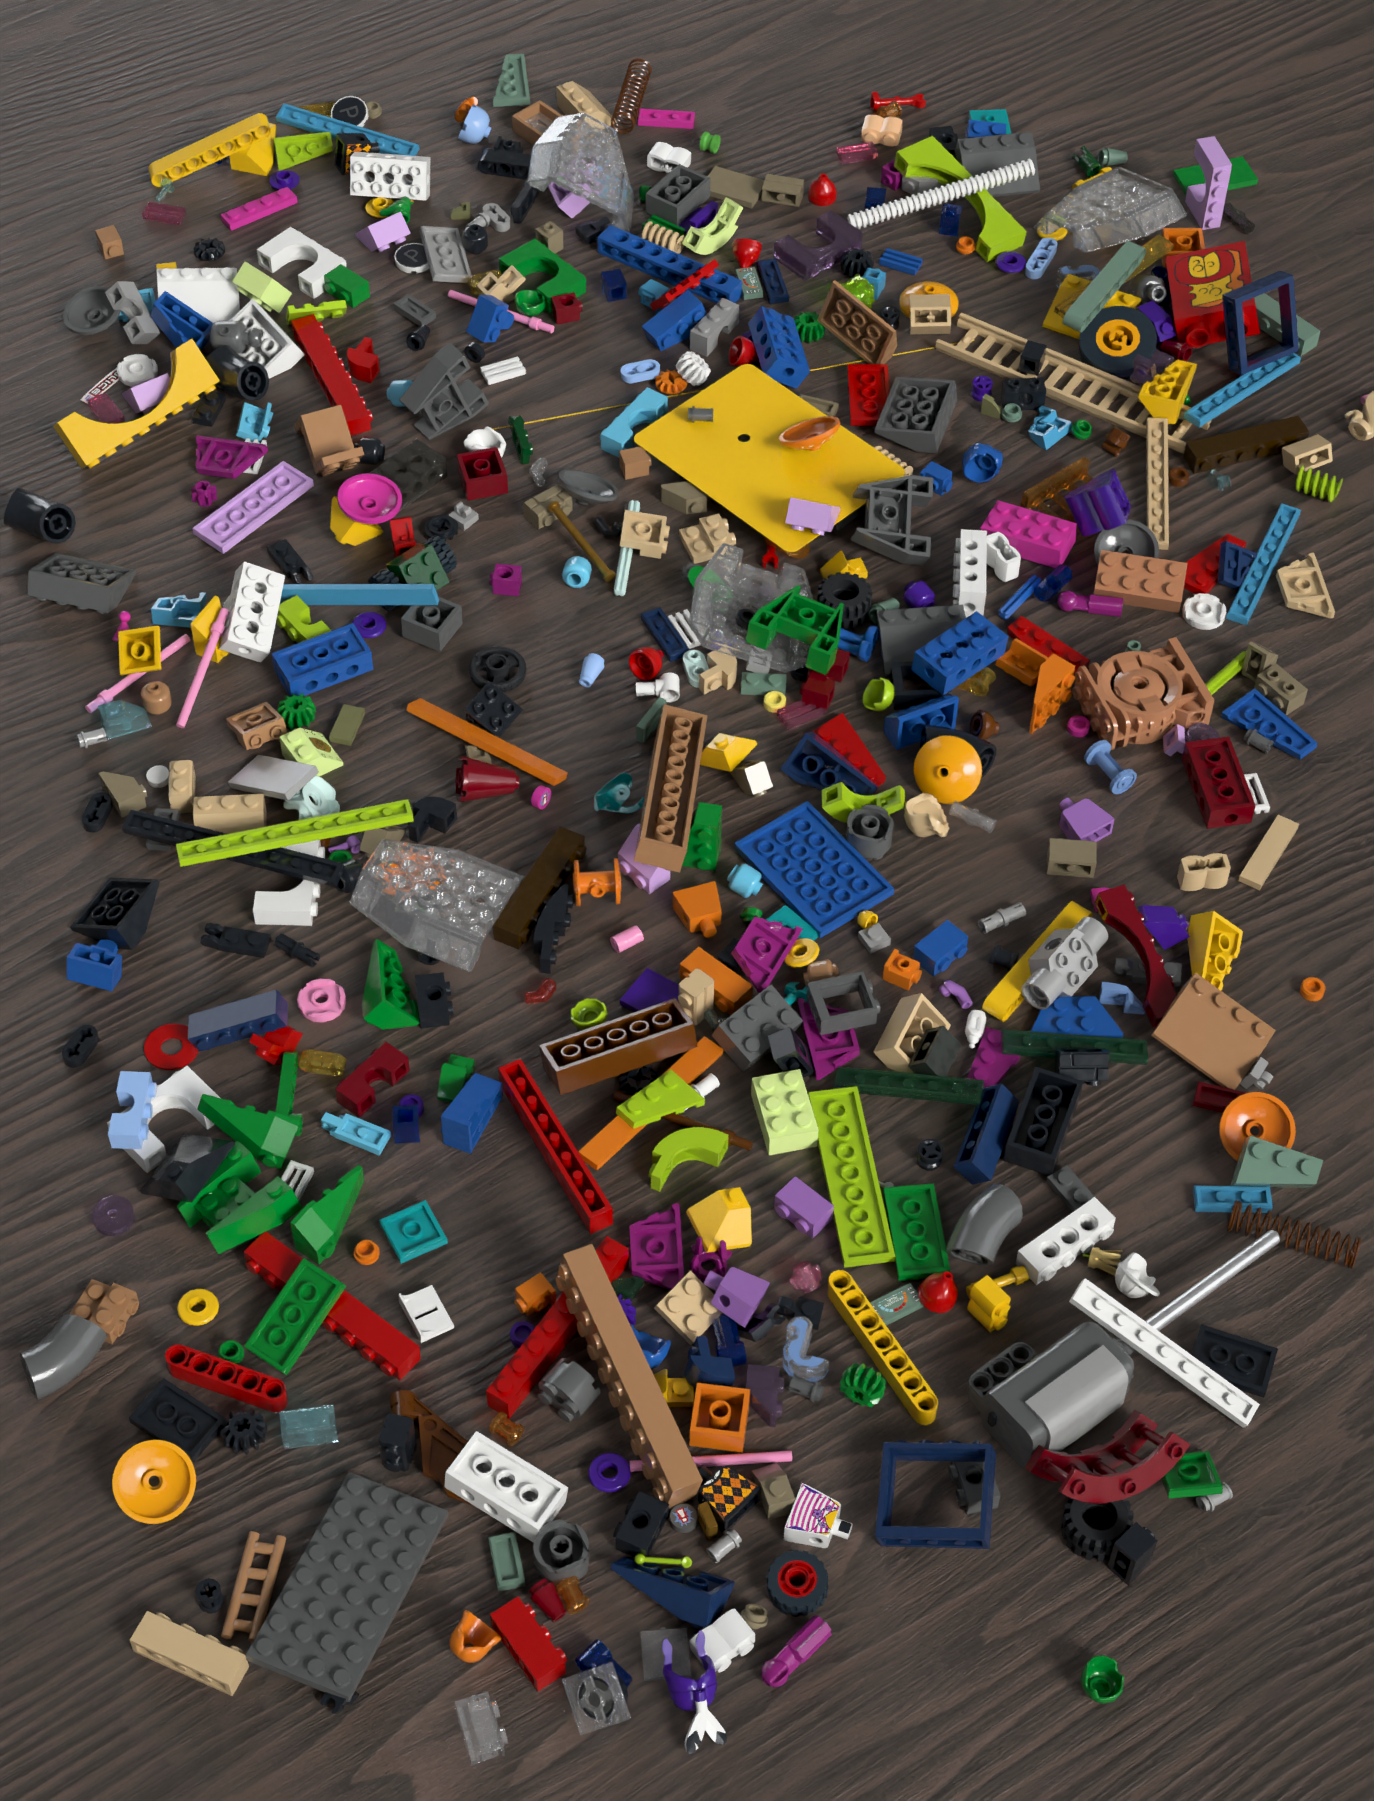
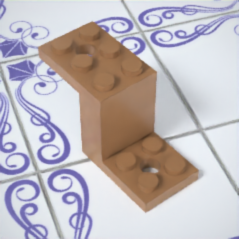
(328, 440)

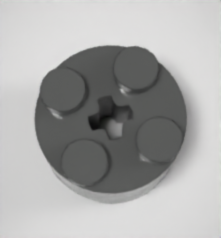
(870, 831)
(568, 1390)
(564, 1538)

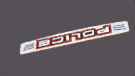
(101, 386)

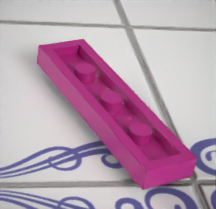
(259, 208)

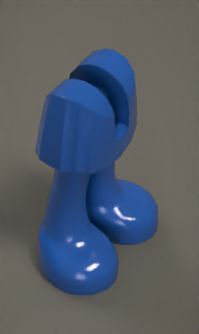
(862, 643)

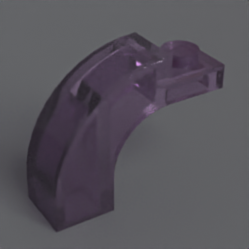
(1146, 368)

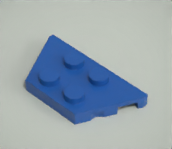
(1077, 1017)

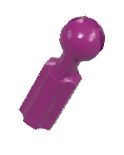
(1093, 604)
(796, 1652)

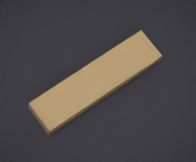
(1268, 852)

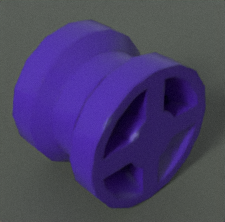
(981, 386)

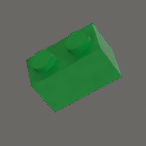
(347, 286)

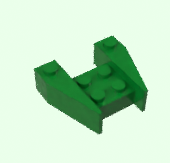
(803, 621)
(233, 1208)

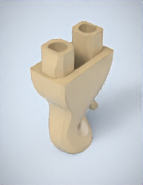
(1362, 423)

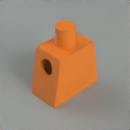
(698, 908)

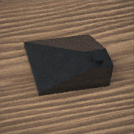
(119, 912)
(187, 1167)

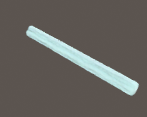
(624, 560)

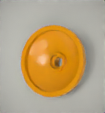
(925, 288)
(962, 765)
(159, 1502)

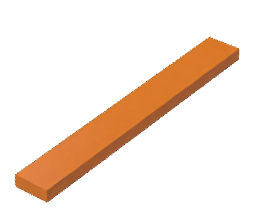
(487, 742)
(619, 1133)

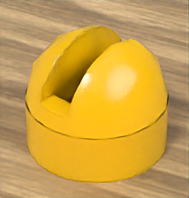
(866, 919)

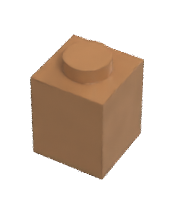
(109, 242)
(634, 462)

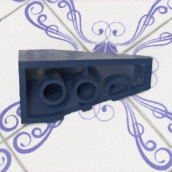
(821, 766)
(686, 1596)

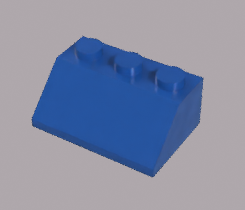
(906, 726)

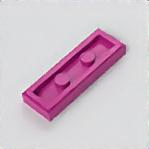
(666, 118)

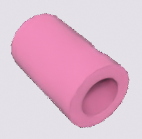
(626, 939)

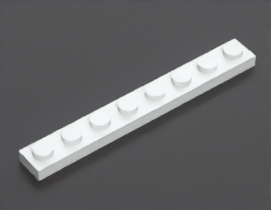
(1164, 1353)

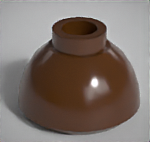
(983, 725)

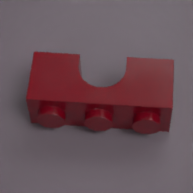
(819, 687)
(383, 1064)

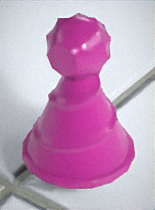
(124, 616)

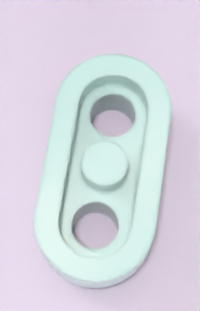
(694, 664)

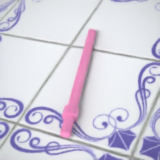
(534, 323)
(216, 631)
(106, 696)
(731, 1459)

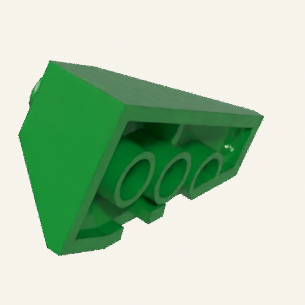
(386, 993)
(322, 1222)

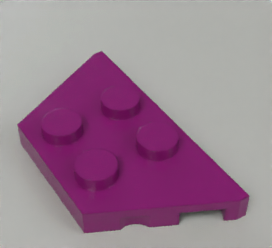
(225, 456)
(764, 950)
(830, 1049)
(658, 1248)

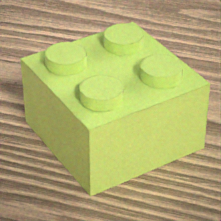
(261, 288)

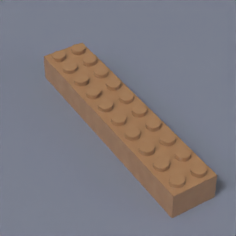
(671, 789)
(628, 1377)

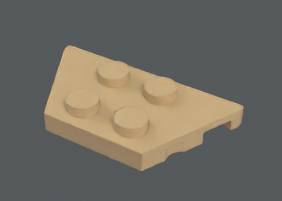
(1305, 587)

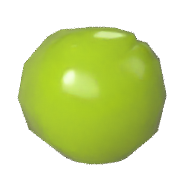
(878, 694)
(588, 1014)

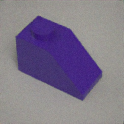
(1160, 320)
(1165, 924)

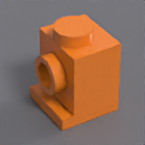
(901, 970)
(534, 1295)

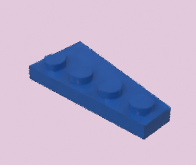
(1258, 713)

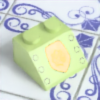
(311, 749)

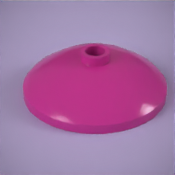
(369, 498)

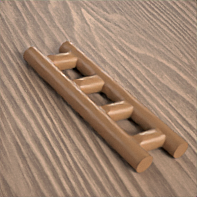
(246, 1571)

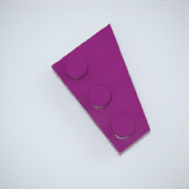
(989, 1061)

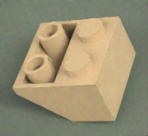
(930, 314)

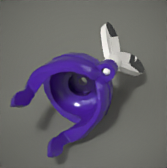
(695, 1696)

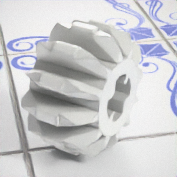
(693, 368)

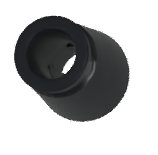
(417, 339)

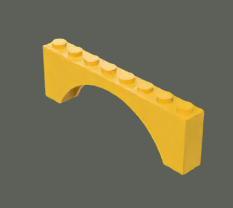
(92, 439)

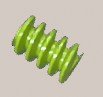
(1318, 484)

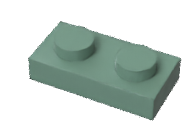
(762, 683)

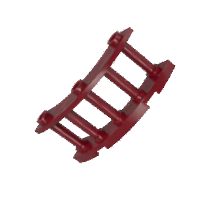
(1091, 1473)

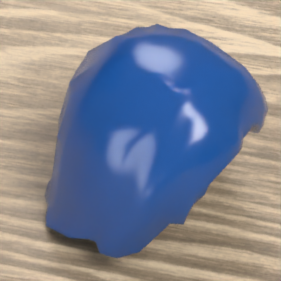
(654, 1348)

